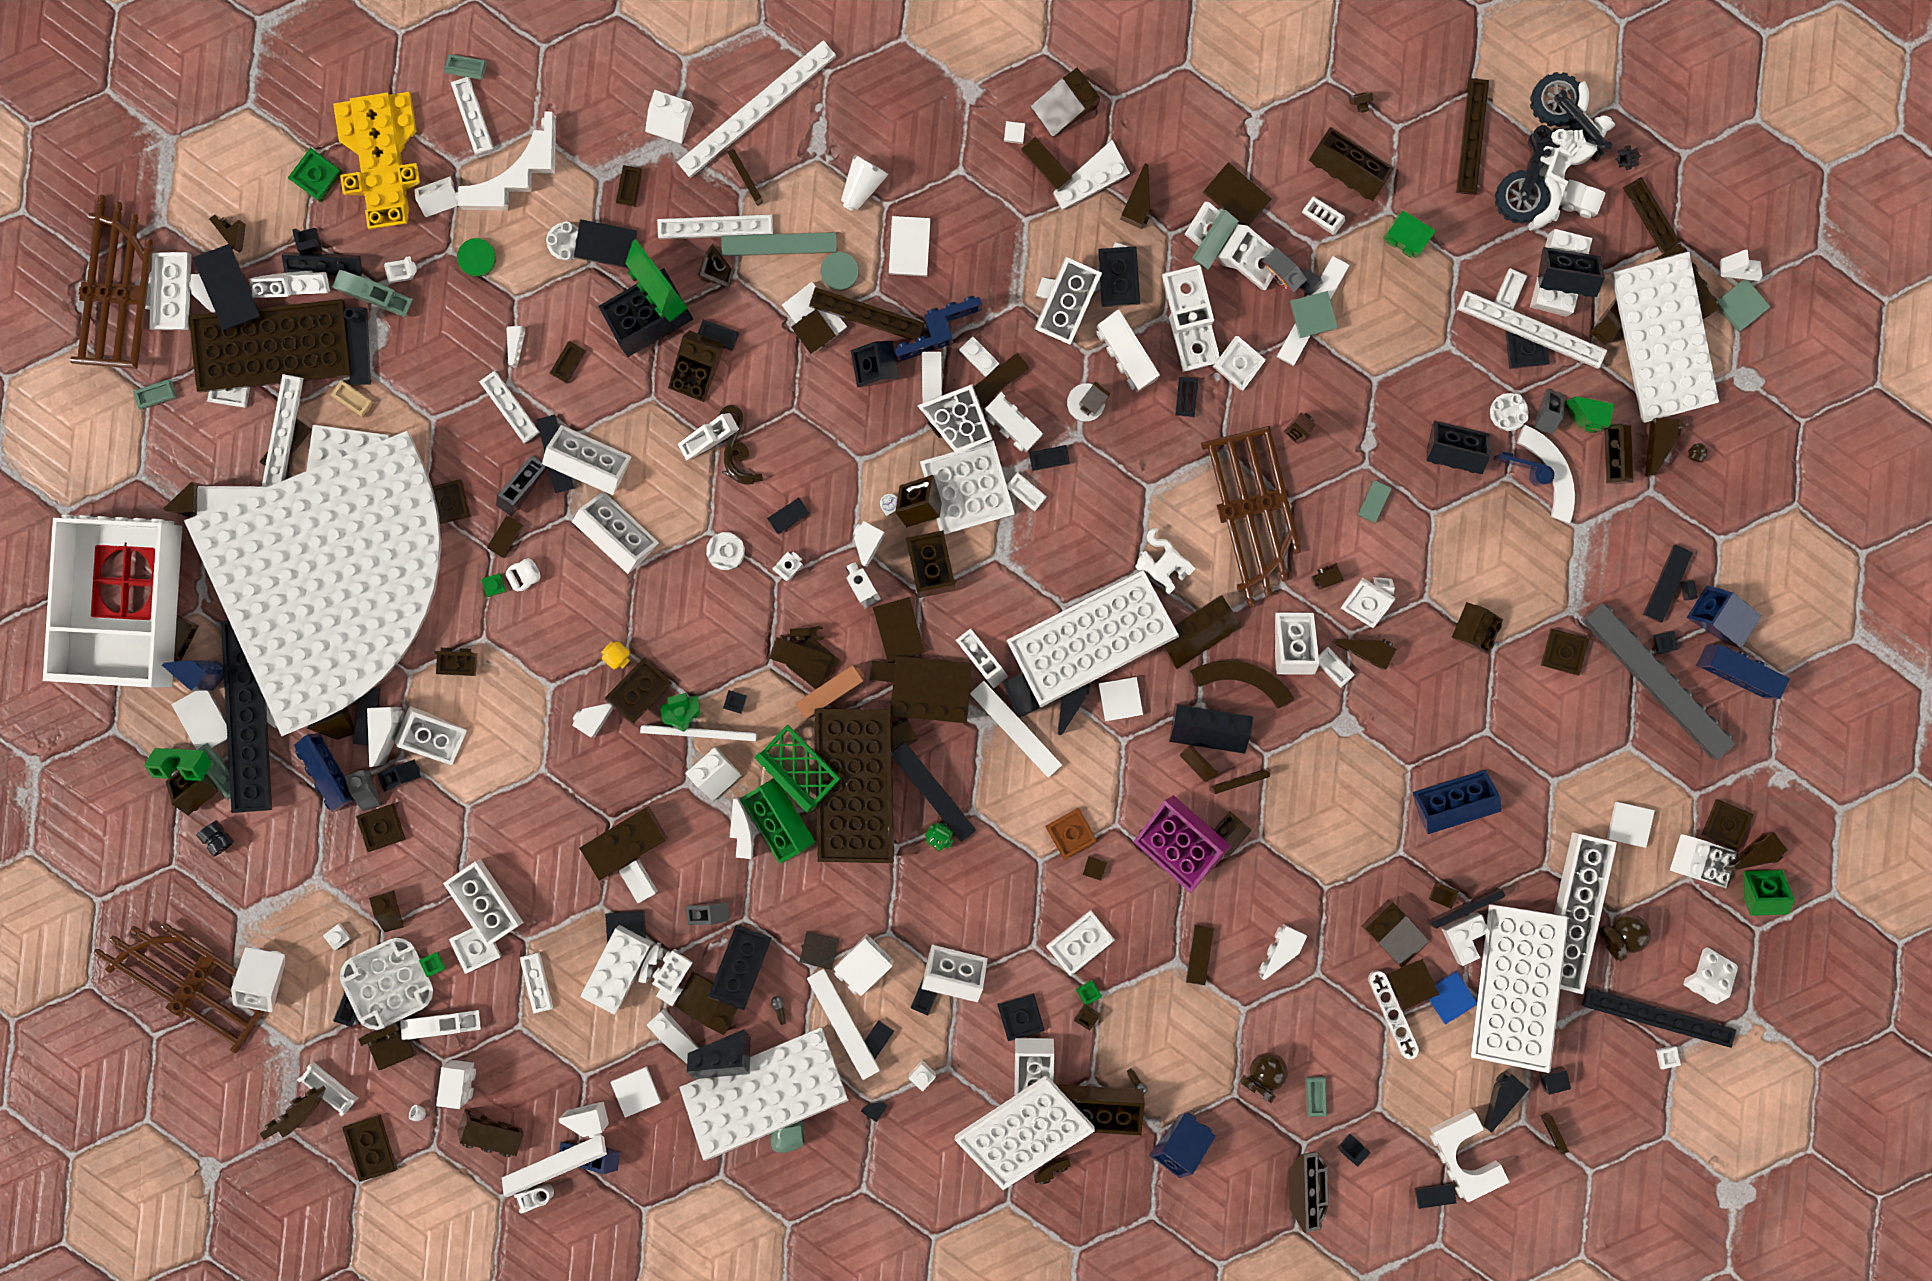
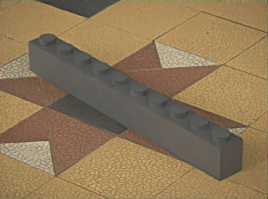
(1658, 681)

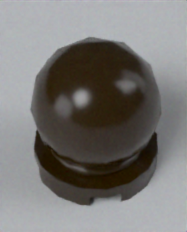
(1626, 936)
(1267, 1074)

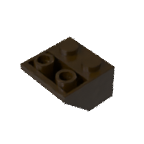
(1477, 628)

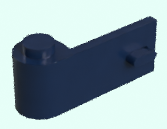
(1539, 473)

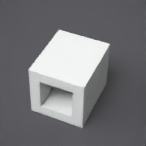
(922, 1075)

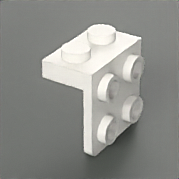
(1713, 977)

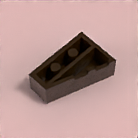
(489, 1135)

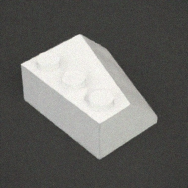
(958, 418)

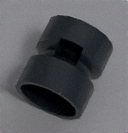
(214, 837)

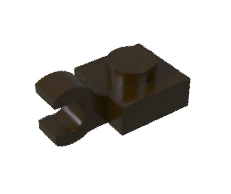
(801, 633)

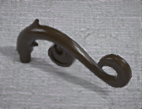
(731, 471)

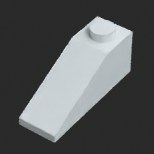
(982, 658)
(672, 1034)

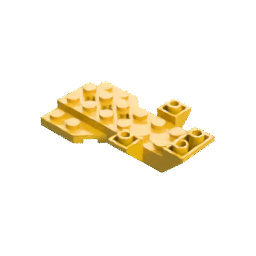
(381, 178)

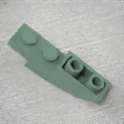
(372, 293)

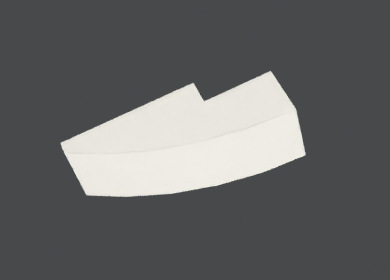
(931, 375)
(708, 436)
(741, 830)

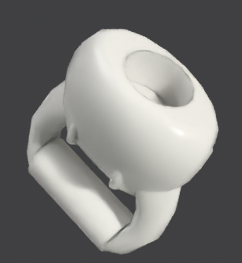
(527, 571)

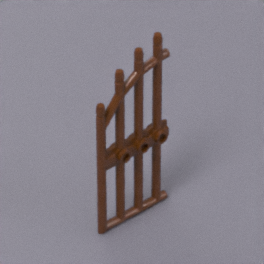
(114, 293)
(1253, 505)
(190, 987)

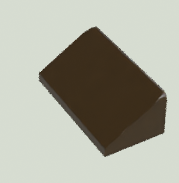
(1198, 763)

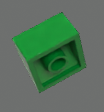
(1408, 234)
(1589, 413)
(1767, 893)

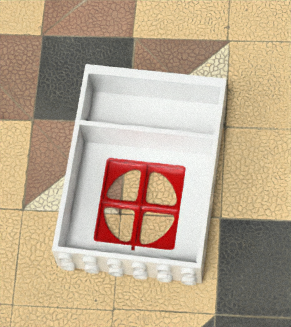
(82, 634)

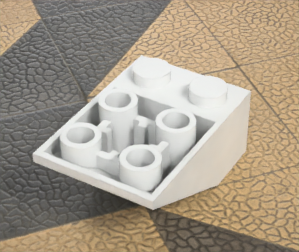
(1702, 860)

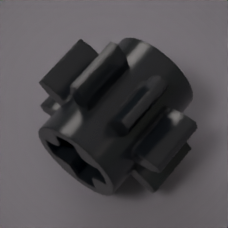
(1628, 157)

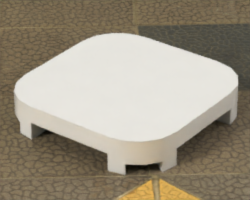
(386, 983)

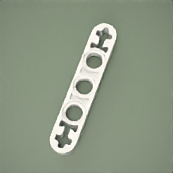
(1400, 1021)

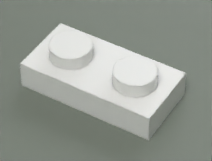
(979, 357)

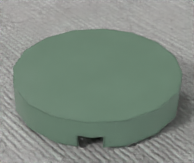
(839, 271)

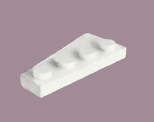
(1098, 173)

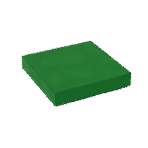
(315, 174)

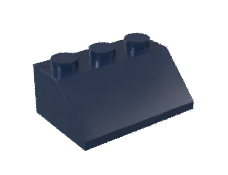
(197, 674)

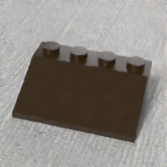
(931, 689)

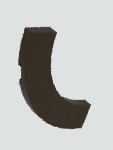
(1246, 673)

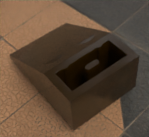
(695, 365)

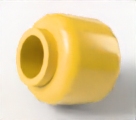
(615, 655)

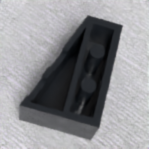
(721, 1058)

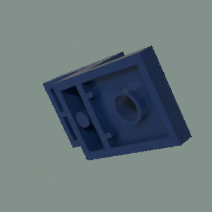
(938, 328)

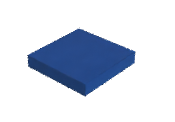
(1453, 998)

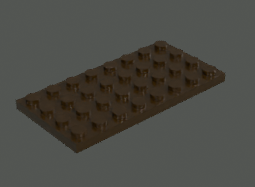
(286, 340)
(858, 811)

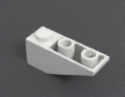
(1286, 947)

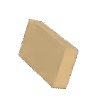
(352, 398)

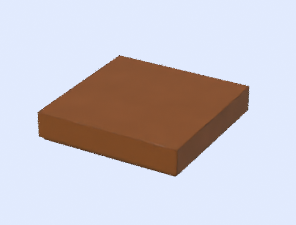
(1071, 833)

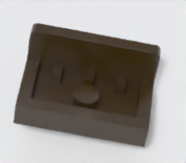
(456, 663)

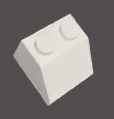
(668, 116)
(867, 541)
(713, 774)
(586, 1120)

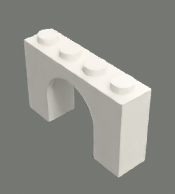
(1470, 1183)

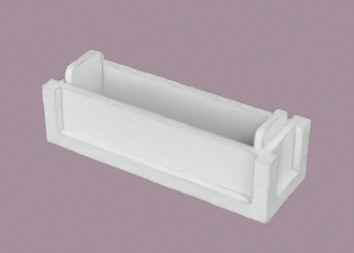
(335, 1092)

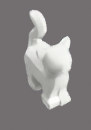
(1169, 561)

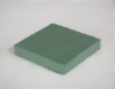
(1742, 304)
(1313, 314)

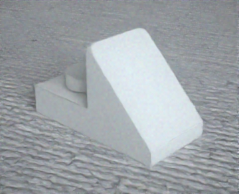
(1741, 267)

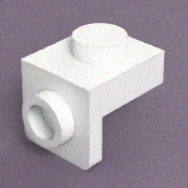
(400, 270)

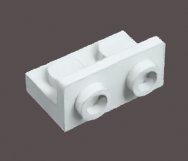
(672, 972)

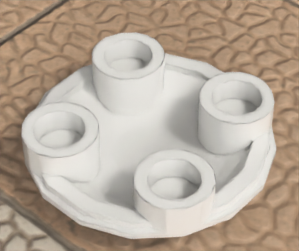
(562, 240)
(1509, 411)

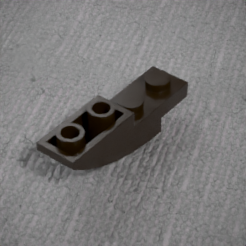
(295, 1114)

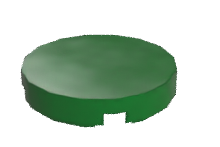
(476, 257)

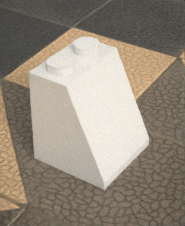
(863, 965)
(258, 979)

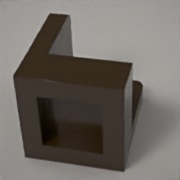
(1443, 895)

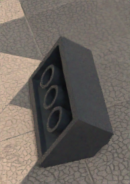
(1210, 728)

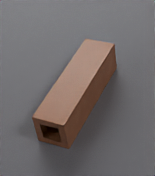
(830, 691)

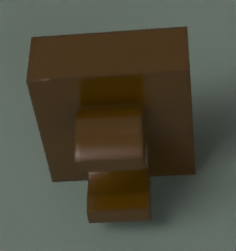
(1361, 101)

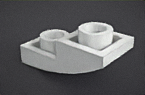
(653, 957)

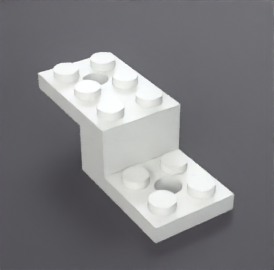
(1240, 250)
(1191, 318)

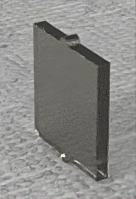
(819, 950)

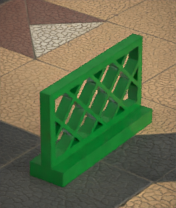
(790, 783)

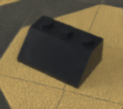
(1570, 272)
(1458, 447)

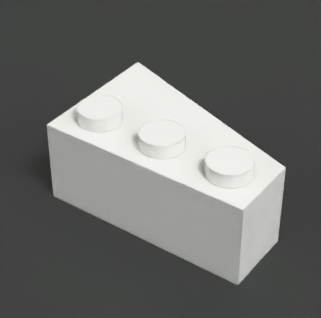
(1012, 423)

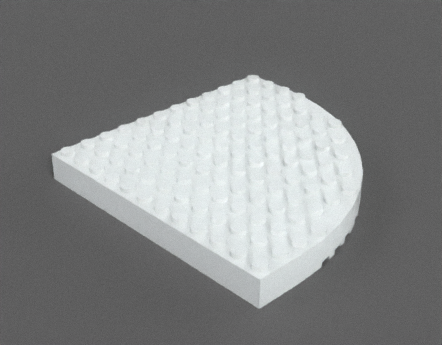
(327, 576)

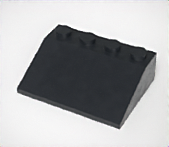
(636, 321)

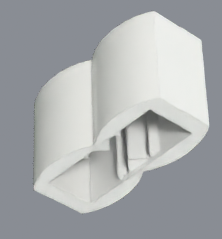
(1582, 199)

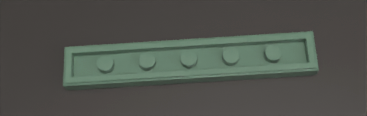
(779, 244)

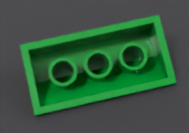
(654, 283)
(777, 820)

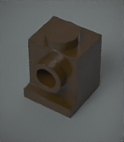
(1327, 577)

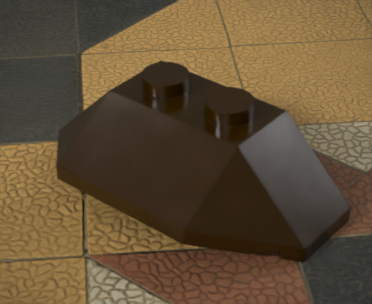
(1309, 1191)

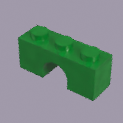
(190, 763)

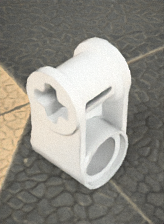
(531, 1197)

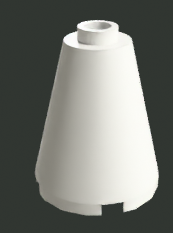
(861, 183)

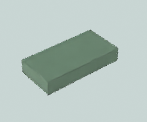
(465, 66)
(154, 394)
(1374, 501)
(1316, 1096)

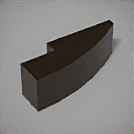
(1608, 324)

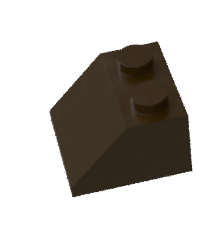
(918, 501)
(189, 794)

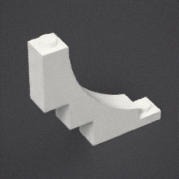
(537, 158)

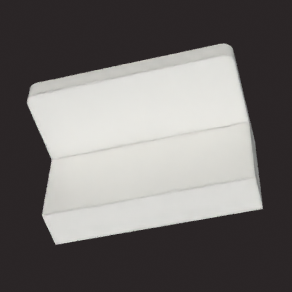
(436, 196)
(638, 881)

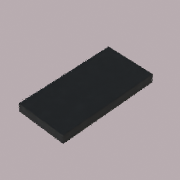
(226, 287)
(739, 967)

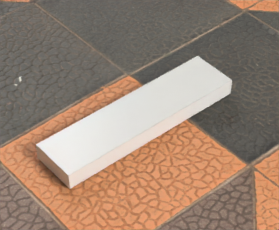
(472, 116)
(509, 407)

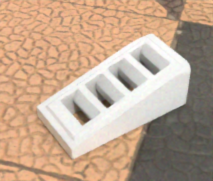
(1320, 220)
(515, 339)

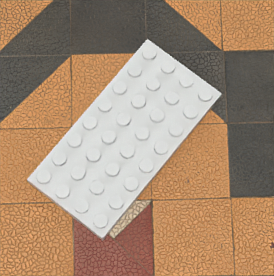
(1665, 337)
(1092, 638)
(1519, 987)
(780, 1090)

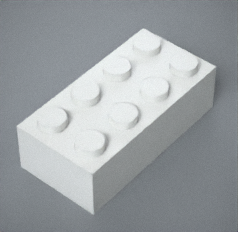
(1067, 300)
(1553, 300)
(616, 969)

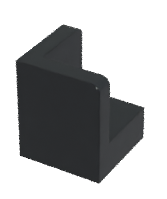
(307, 240)
(1555, 1081)
(1353, 1150)

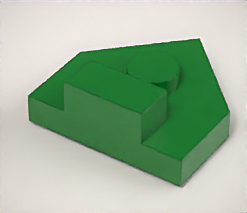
(680, 711)

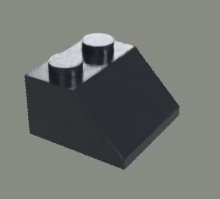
(874, 363)
(1021, 695)

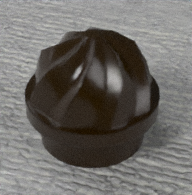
(1698, 453)

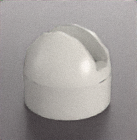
(417, 1113)

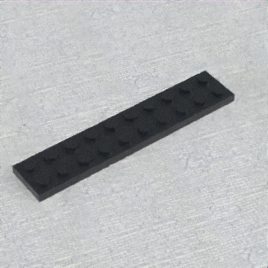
(245, 730)

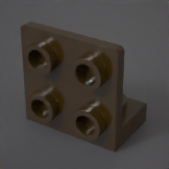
(387, 1046)

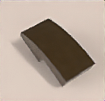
(1045, 1174)

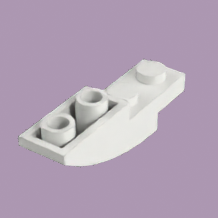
(289, 283)
(440, 1025)

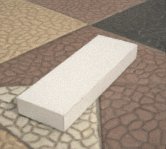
(536, 982)

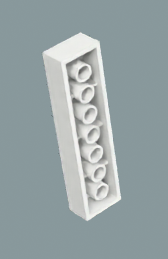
(1582, 900)

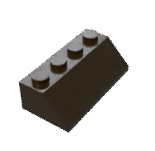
(1351, 164)
(1201, 631)

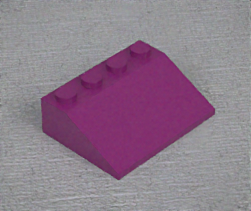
(1181, 843)

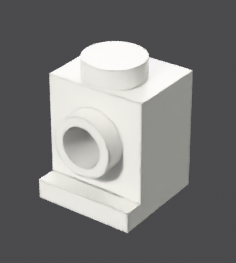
(787, 574)

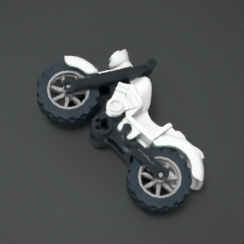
(1553, 151)

